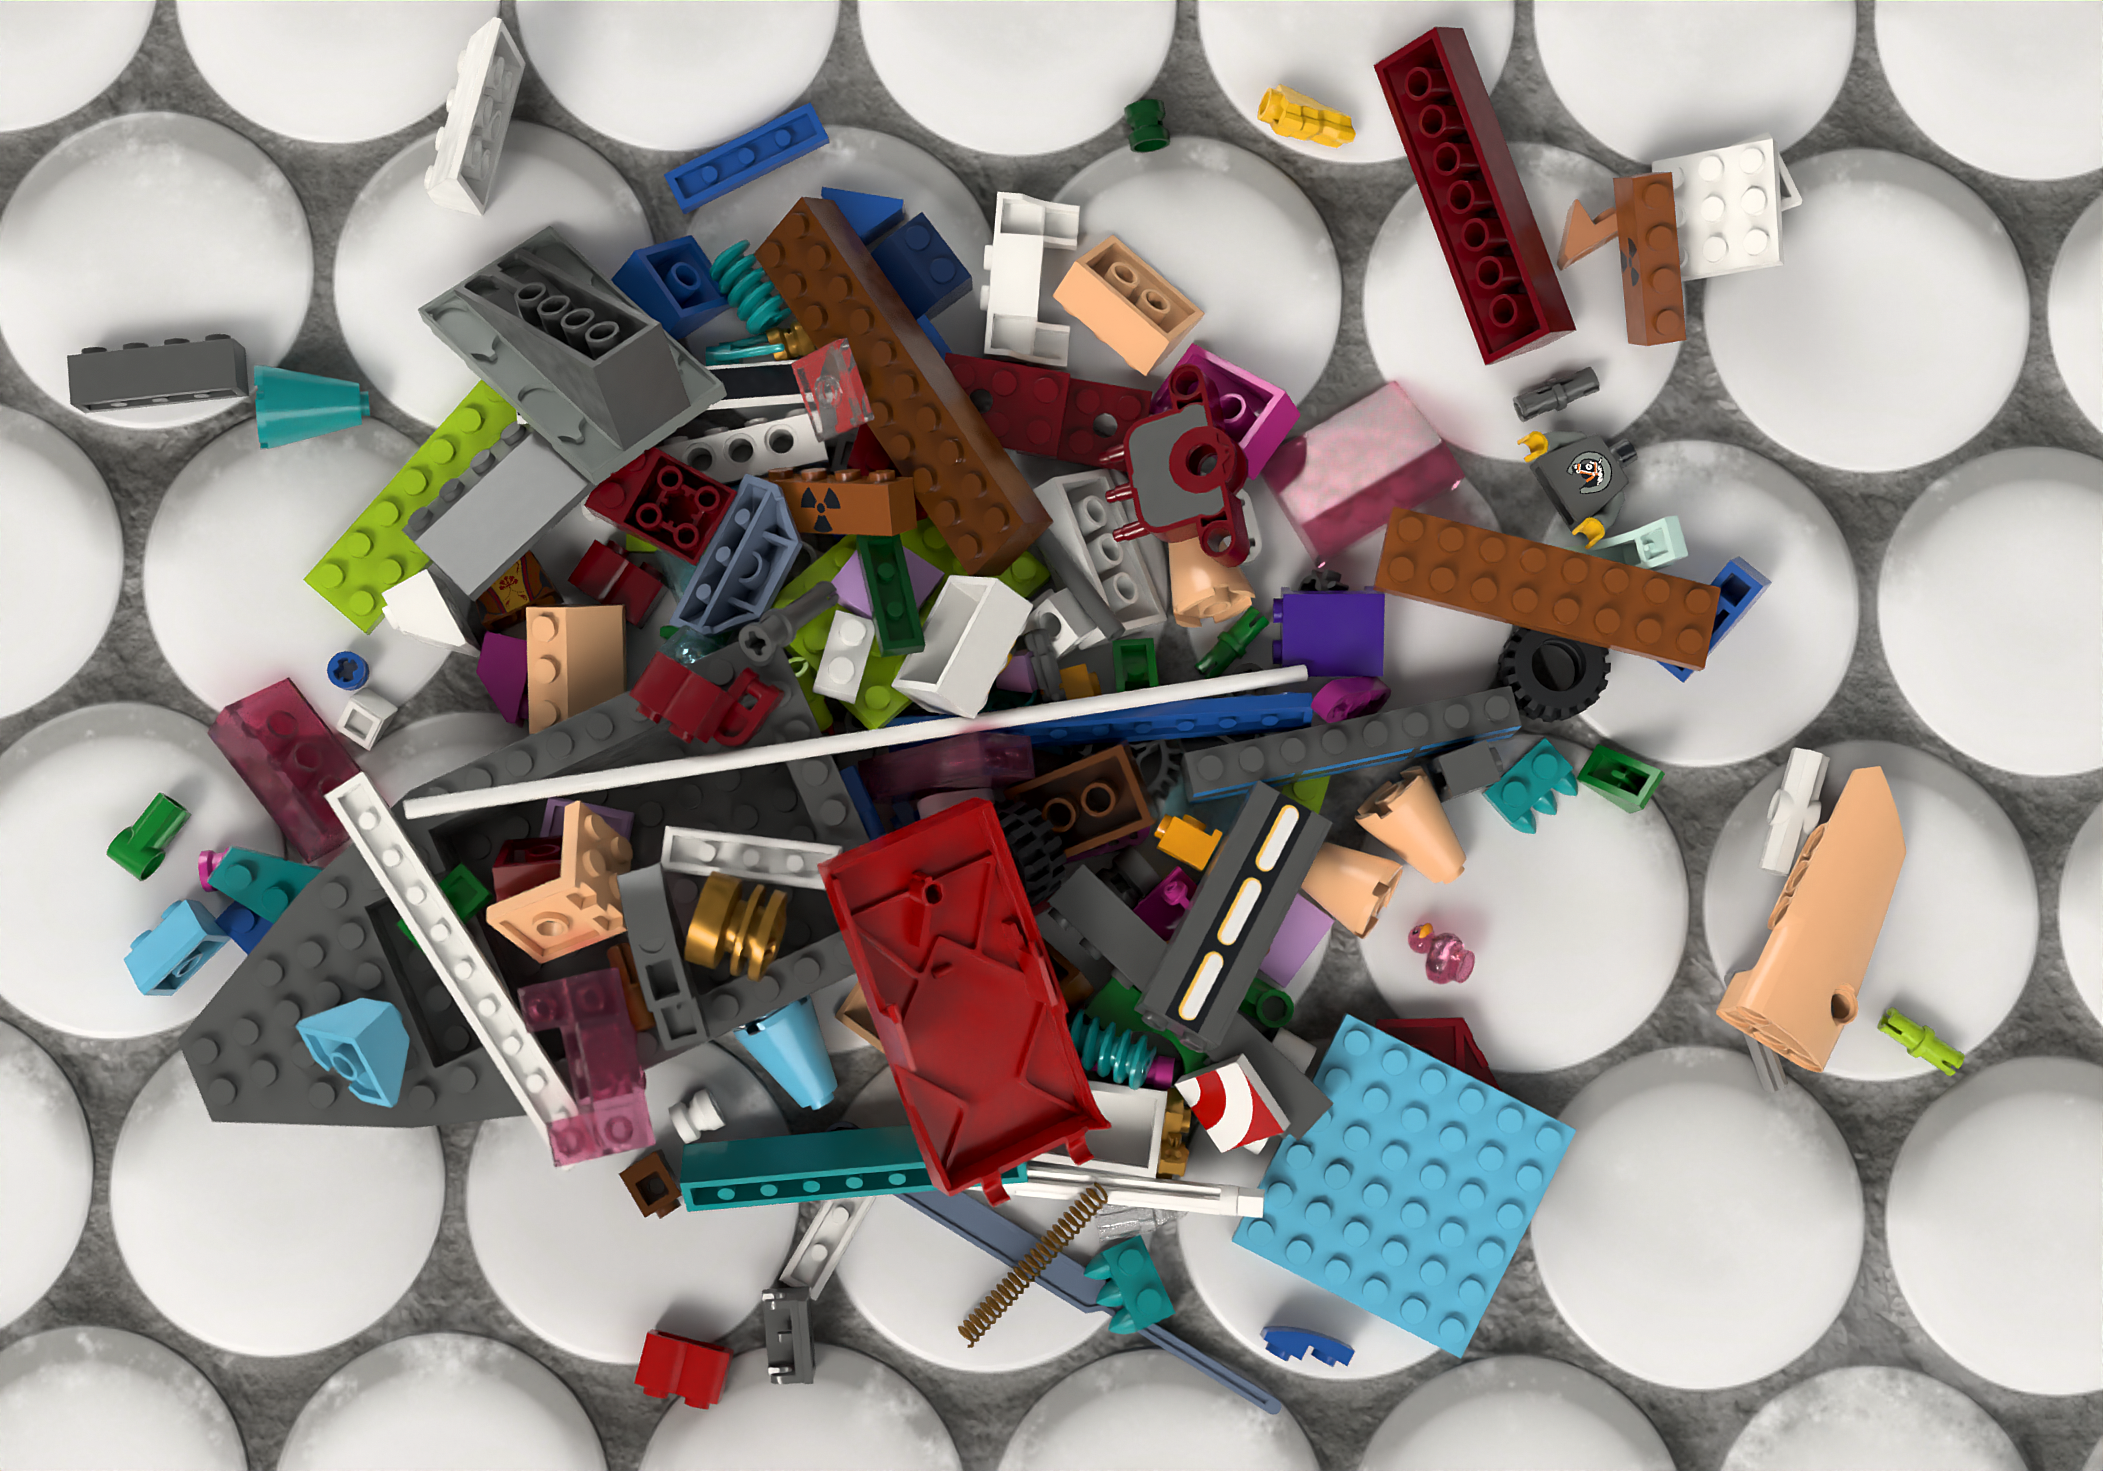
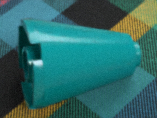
(304, 405)

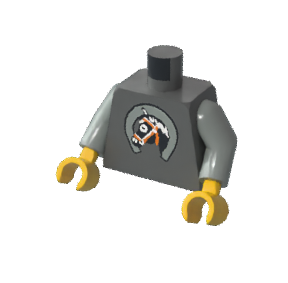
(1581, 478)

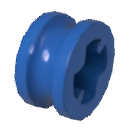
(336, 666)

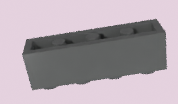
(157, 374)

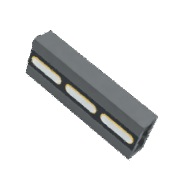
(1232, 918)

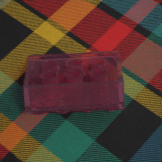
(1356, 467)

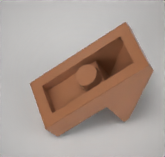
(1582, 236)

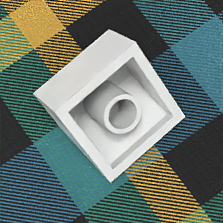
(429, 614)

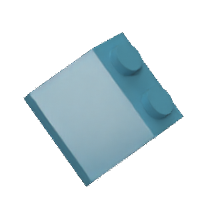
(175, 949)

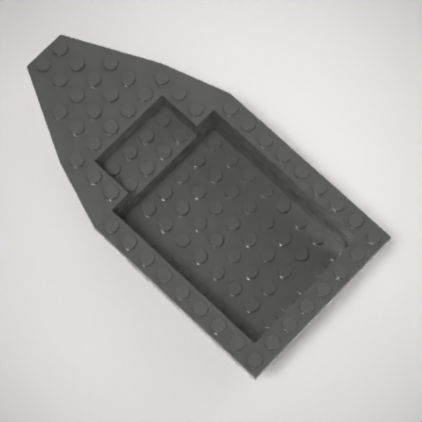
(345, 942)

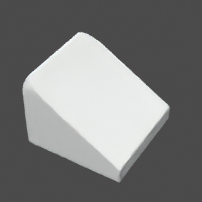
(366, 718)

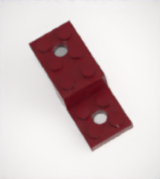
(1049, 411)

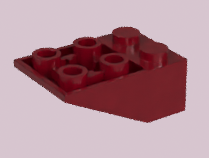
(663, 504)

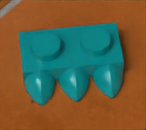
(1530, 785)
(1132, 1284)

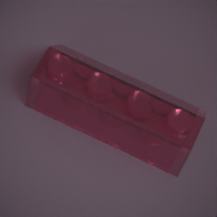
(288, 763)

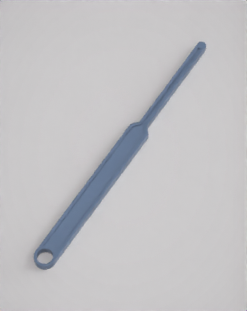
(1062, 1277)

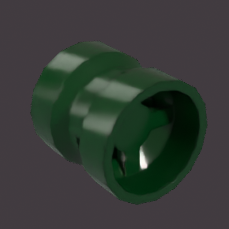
(1146, 122)

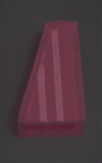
(948, 766)

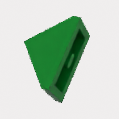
(1620, 778)

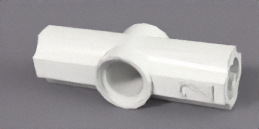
(1793, 811)

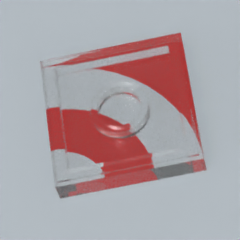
(832, 390)

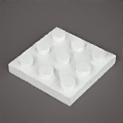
(1727, 209)

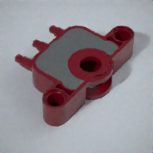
(1165, 472)

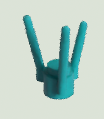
(733, 352)

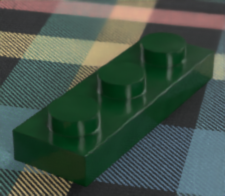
(890, 595)

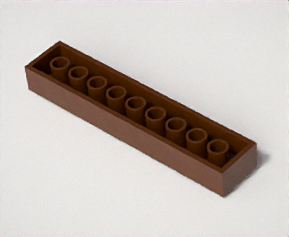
(915, 399)

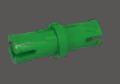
(1232, 644)

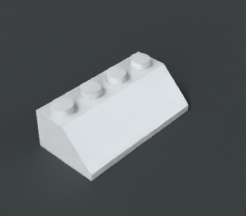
(1114, 568)

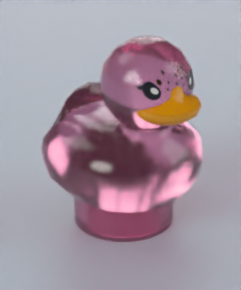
(1446, 955)

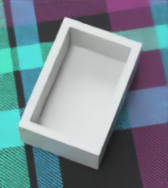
(964, 647)
(1135, 1133)

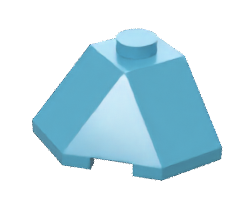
(363, 1045)

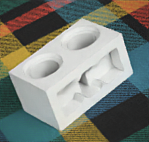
(1063, 618)

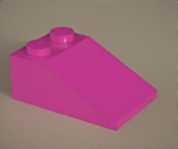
(1253, 410)

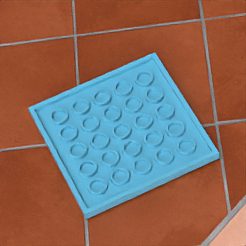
(1406, 1186)

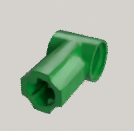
(142, 846)
(1255, 997)

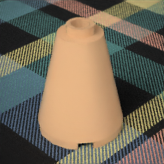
(1205, 587)
(1414, 826)
(1352, 885)

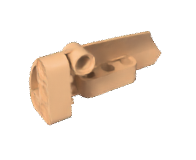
(1823, 928)

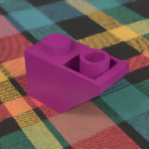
(505, 675)

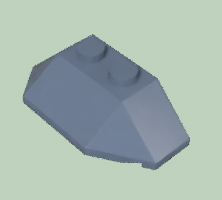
(742, 563)

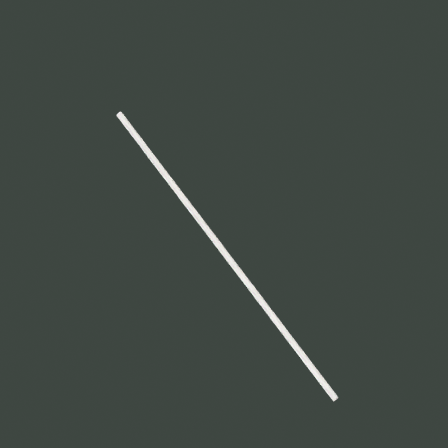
(849, 742)

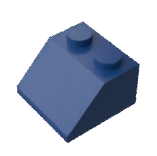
(673, 285)

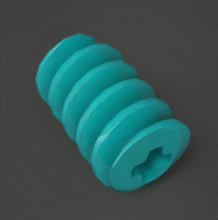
(747, 290)
(1111, 1051)

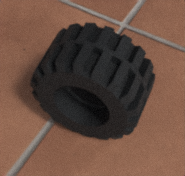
(1535, 698)
(1033, 849)

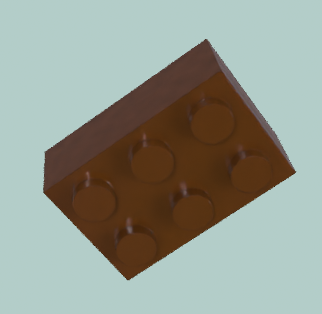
(1090, 798)

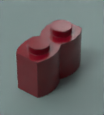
(616, 581)
(682, 698)

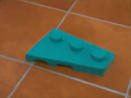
(261, 880)

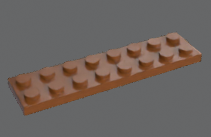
(1547, 588)

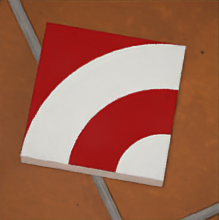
(1232, 1103)

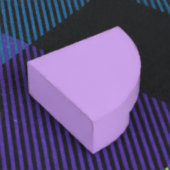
(1018, 674)

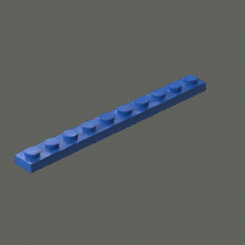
(1155, 722)

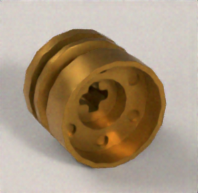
(736, 926)

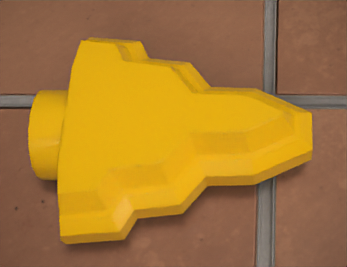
(1304, 118)

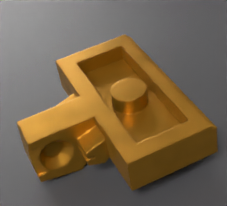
(1172, 1153)

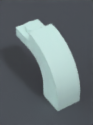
(1647, 547)

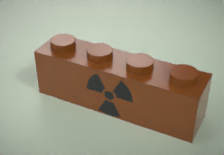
(1649, 258)
(848, 501)

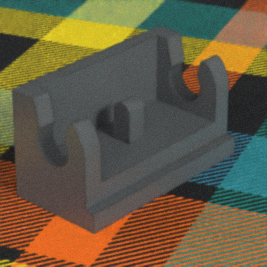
(789, 1335)

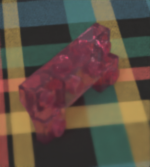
(600, 1063)

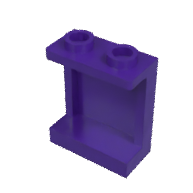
(1330, 632)

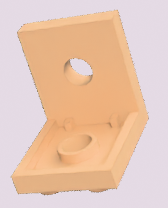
(581, 902)

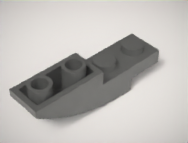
(660, 956)

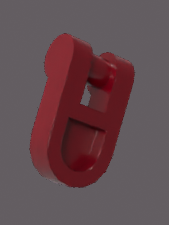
(740, 723)

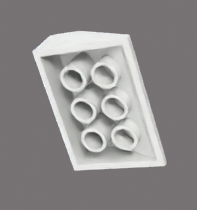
(476, 120)

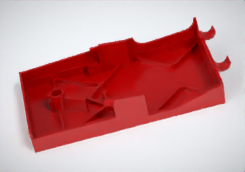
(963, 997)

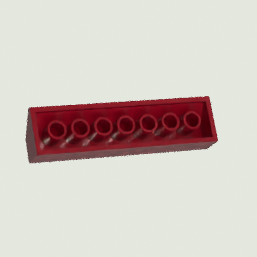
(1474, 195)

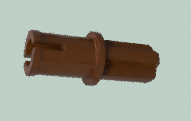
(638, 1013)

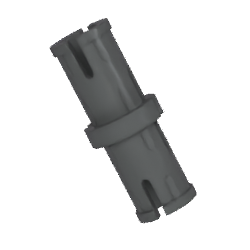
(1556, 394)

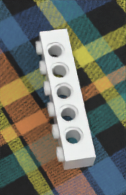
(759, 435)

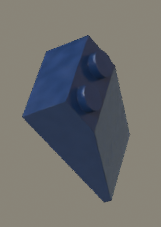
(922, 268)

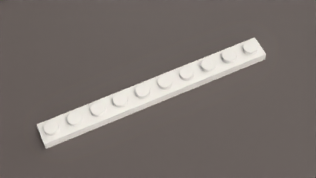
(453, 953)

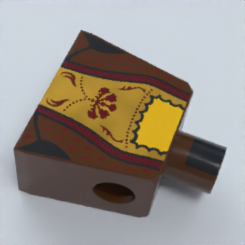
(518, 588)

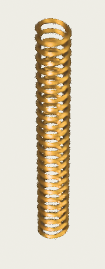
(986, 1307)

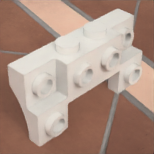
(1015, 261)

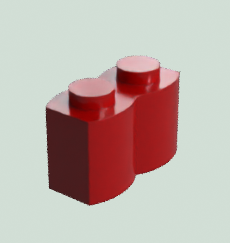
(683, 1368)

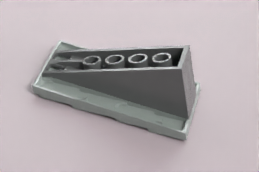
(559, 331)

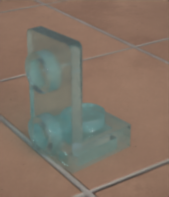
(690, 645)

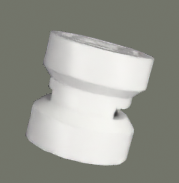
(698, 1115)

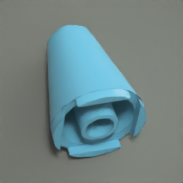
(793, 1052)

